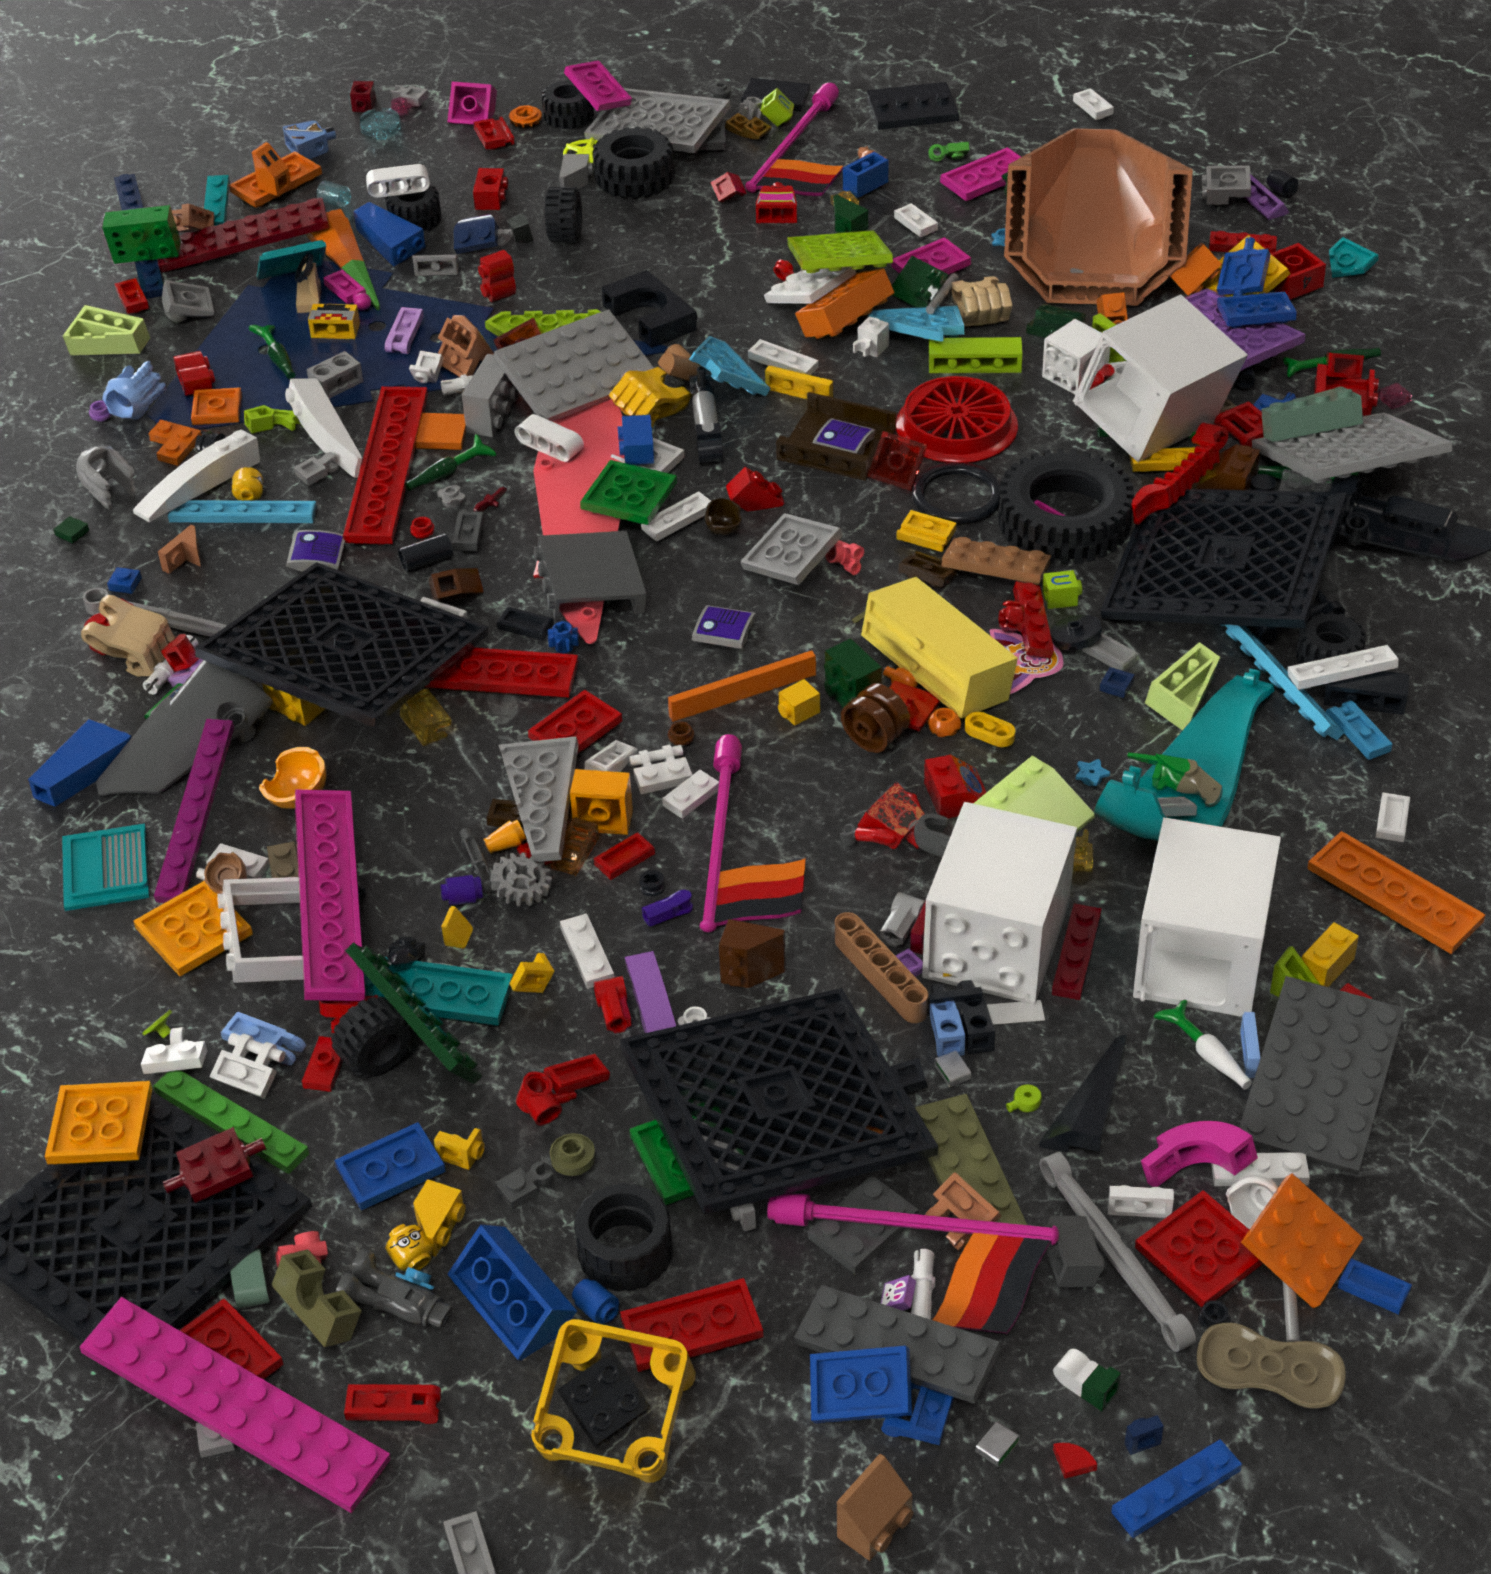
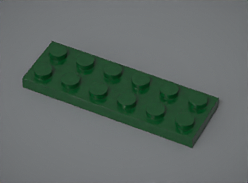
(411, 1009)

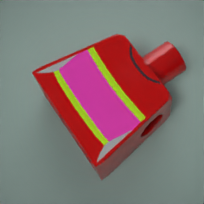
(776, 204)

